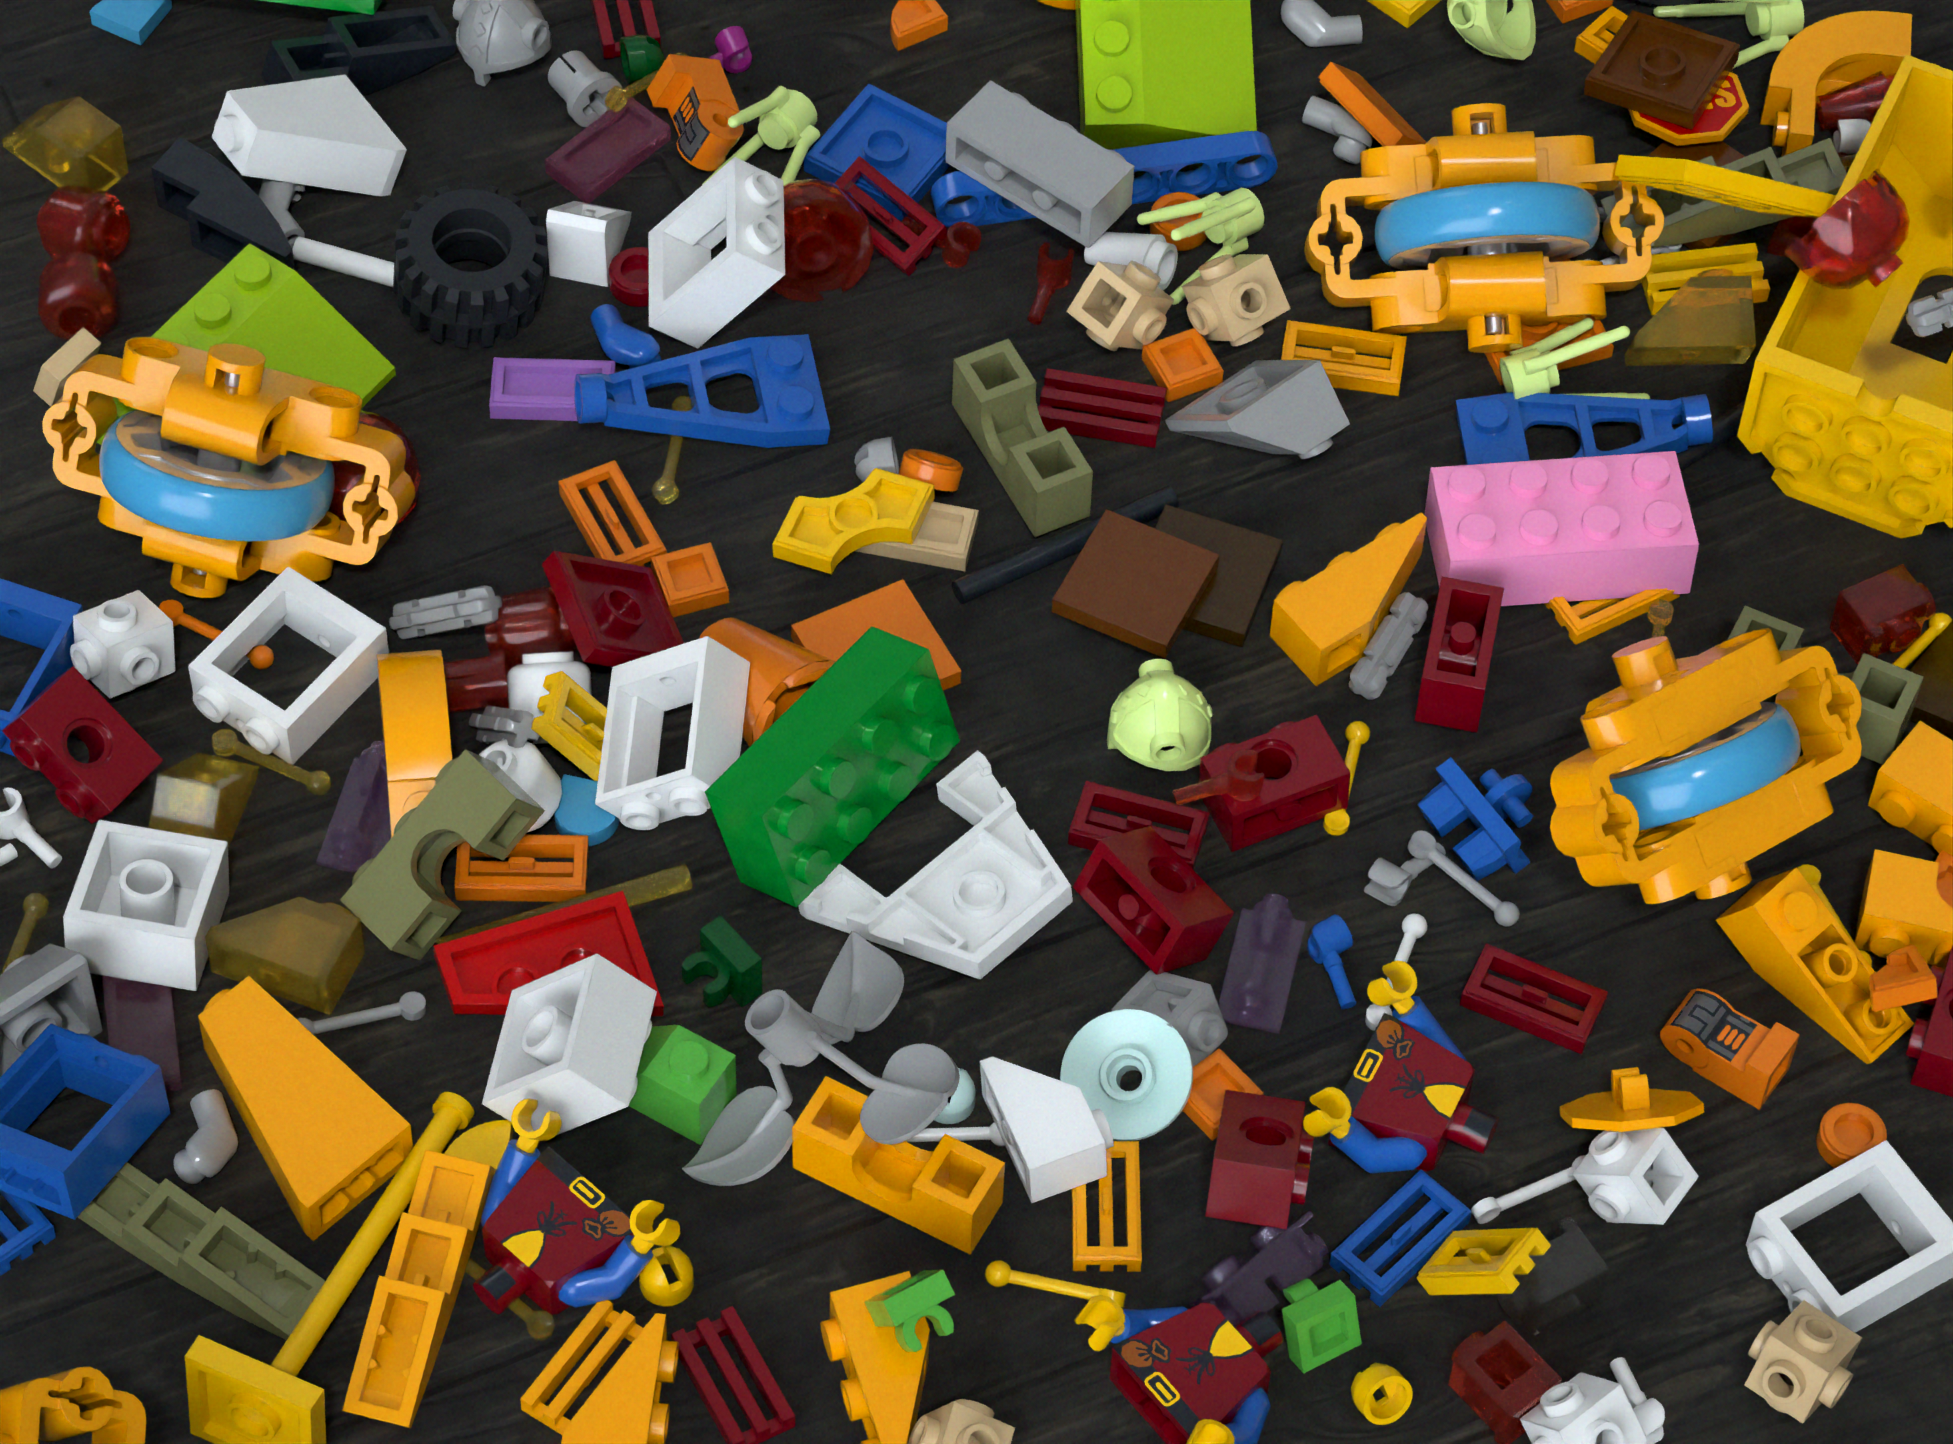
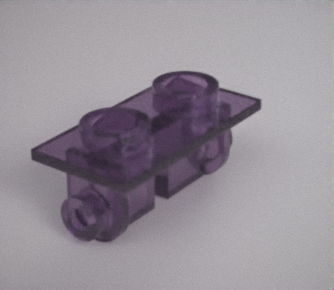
(361, 816)
(1262, 965)
(1279, 1253)

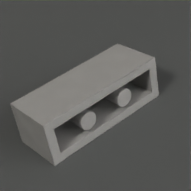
(1039, 163)

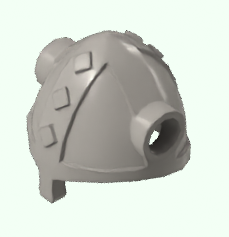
(500, 35)

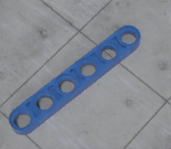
(1162, 176)

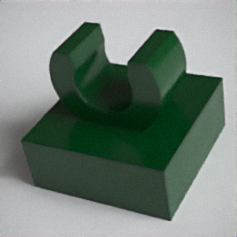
(729, 961)

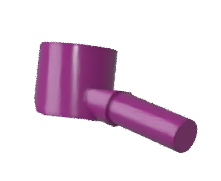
(733, 49)

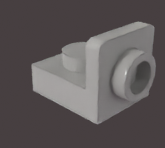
(1184, 1005)

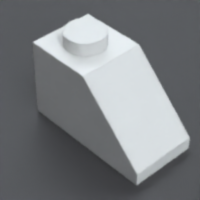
(1045, 1128)

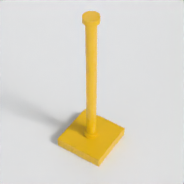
(259, 1403)

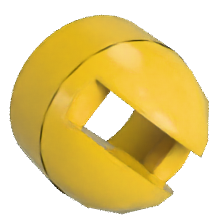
(655, 1284)
(1393, 1385)

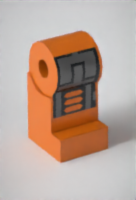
(699, 106)
(1729, 1046)

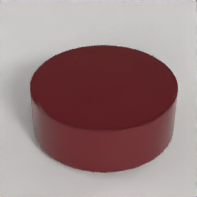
(630, 276)

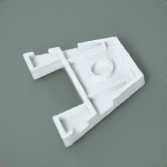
(970, 900)

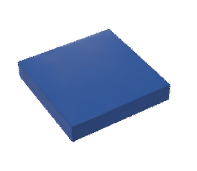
(892, 138)

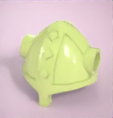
(1492, 29)
(1160, 713)

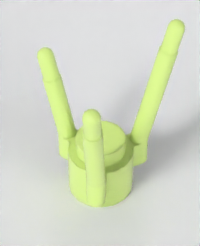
(1768, 18)
(784, 121)
(1224, 220)
(1535, 368)

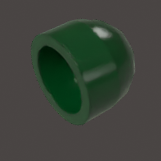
(640, 56)

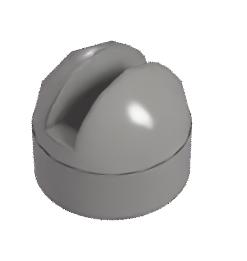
(876, 454)

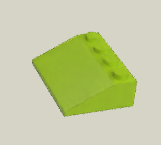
(1164, 70)
(283, 317)

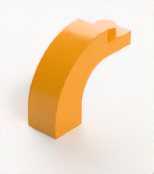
(1826, 59)
(413, 726)

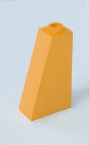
(304, 1107)

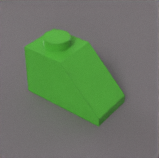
(684, 1081)

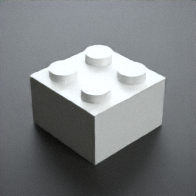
(147, 904)
(572, 1044)

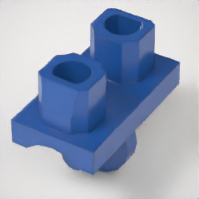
(1493, 841)

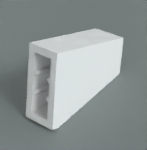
(310, 135)

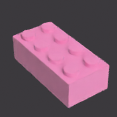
(1564, 526)

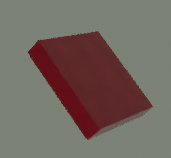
(611, 608)

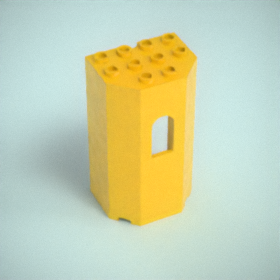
(1829, 394)

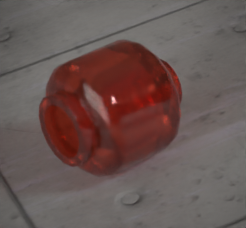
(83, 222)
(77, 293)
(528, 625)

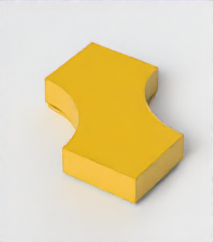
(828, 529)

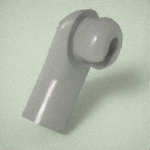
(1317, 27)
(1338, 122)
(277, 198)
(211, 1144)

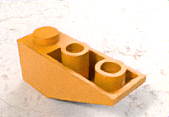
(1336, 612)
(1811, 962)
(882, 1377)
(627, 1400)

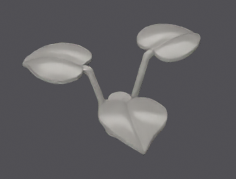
(858, 997)

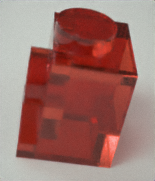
(1882, 613)
(1506, 1360)

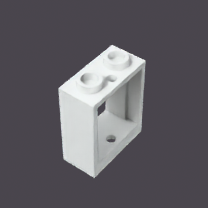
(700, 295)
(316, 616)
(638, 695)
(1900, 1204)

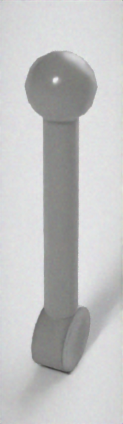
(1423, 846)
(411, 1007)

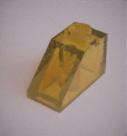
(71, 145)
(1700, 324)
(203, 796)
(291, 950)

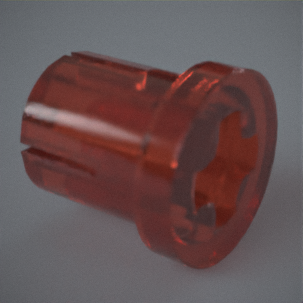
(477, 682)

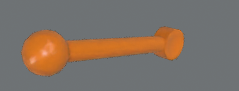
(259, 656)

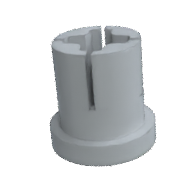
(579, 85)

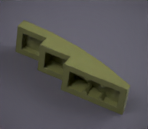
(1693, 218)
(204, 1250)

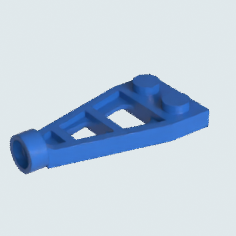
(782, 377)
(1496, 424)

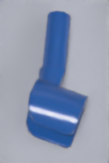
(1324, 945)

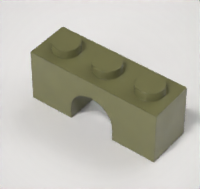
(1036, 468)
(1885, 689)
(401, 888)

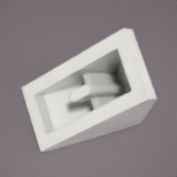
(584, 240)

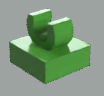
(909, 1302)
(1319, 1323)

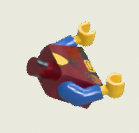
(1404, 1091)
(557, 1231)
(1188, 1368)

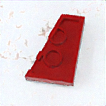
(490, 964)

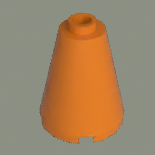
(777, 672)

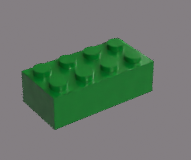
(833, 766)

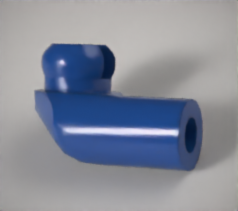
(621, 341)

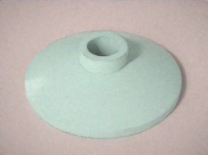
(1123, 1043)

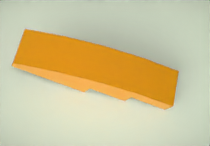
(418, 1289)

